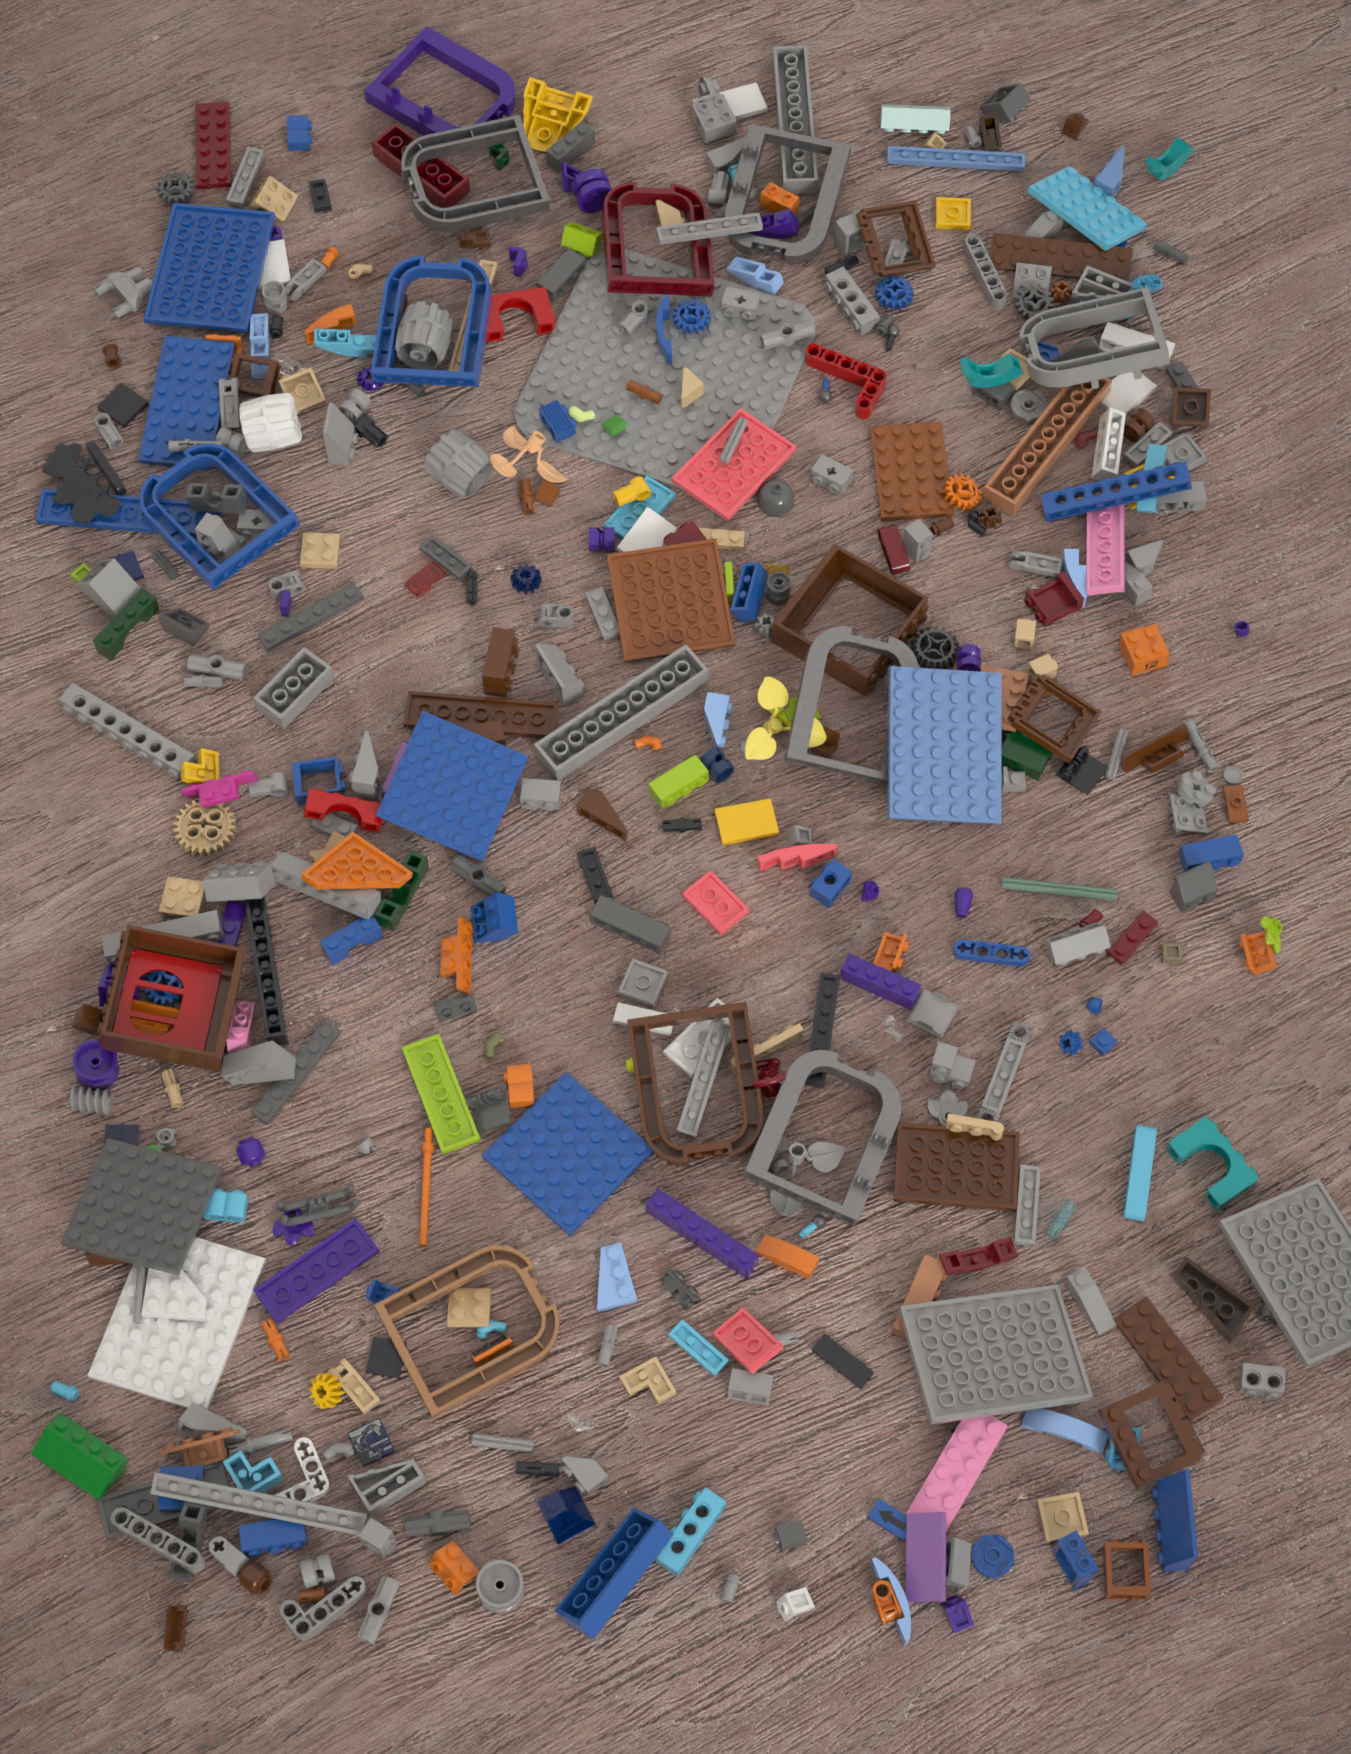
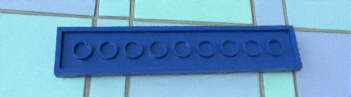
(127, 519)

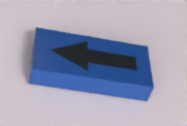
(889, 1519)

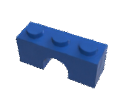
(339, 943)

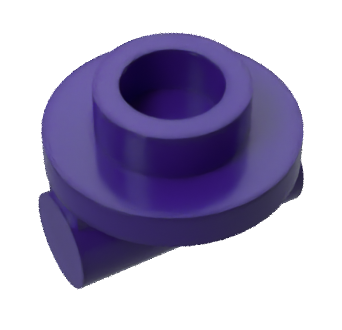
(870, 891)

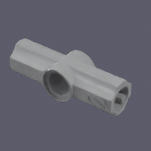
(787, 334)
(206, 665)
(373, 1623)

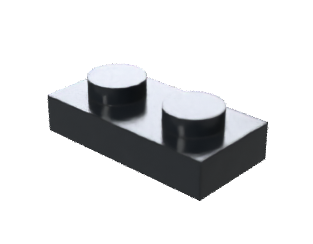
(320, 195)

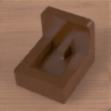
(1074, 125)
(829, 746)

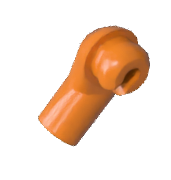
(648, 740)

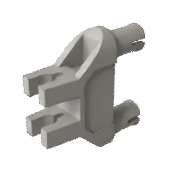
(130, 288)

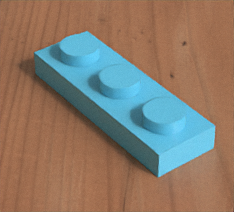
(698, 1348)

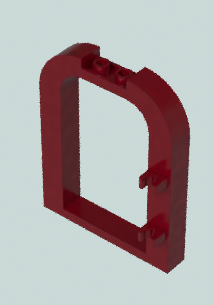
(677, 196)

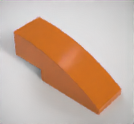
(337, 319)
(788, 1256)

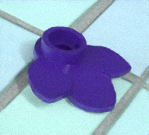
(292, 1233)

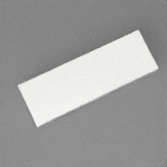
(626, 1012)

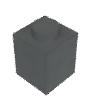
(790, 1535)

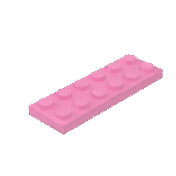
(1106, 551)
(958, 1467)

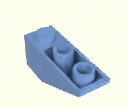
(1111, 176)

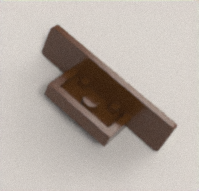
(1157, 752)

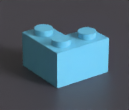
(256, 1478)

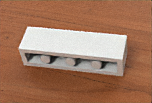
(1119, 337)

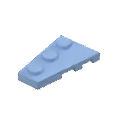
(614, 1279)

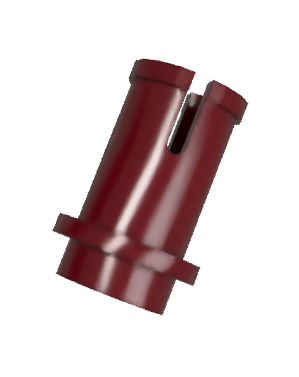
(1093, 917)

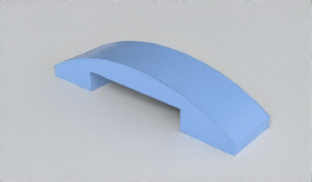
(1065, 1427)
(882, 1572)

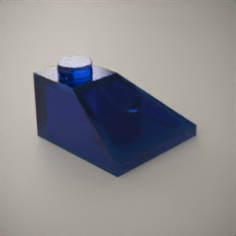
(565, 1514)

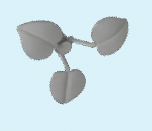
(824, 1158)

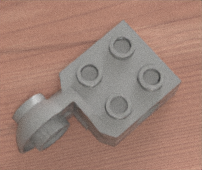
(712, 112)

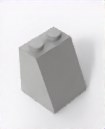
(109, 586)

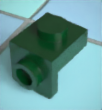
(500, 154)

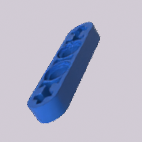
(991, 956)

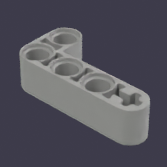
(326, 1604)

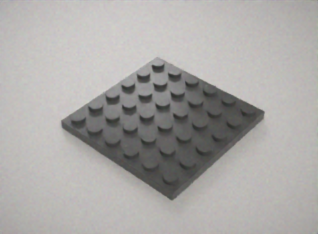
(142, 1206)

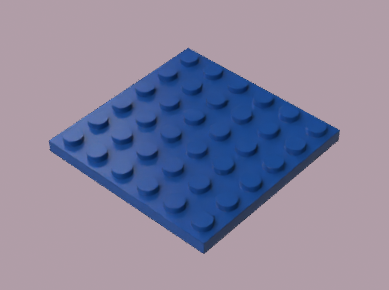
(452, 786)
(567, 1153)

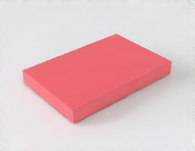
(715, 902)
(747, 1340)

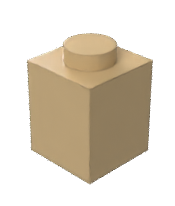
(1024, 634)
(1043, 666)

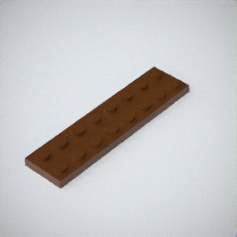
(1065, 257)
(517, 716)

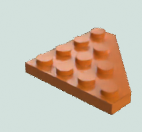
(356, 866)

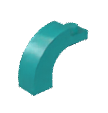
(1171, 160)
(991, 374)

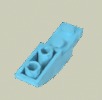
(344, 343)

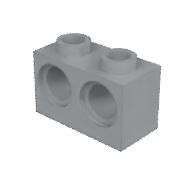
(1261, 1375)

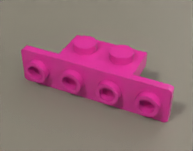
(221, 790)

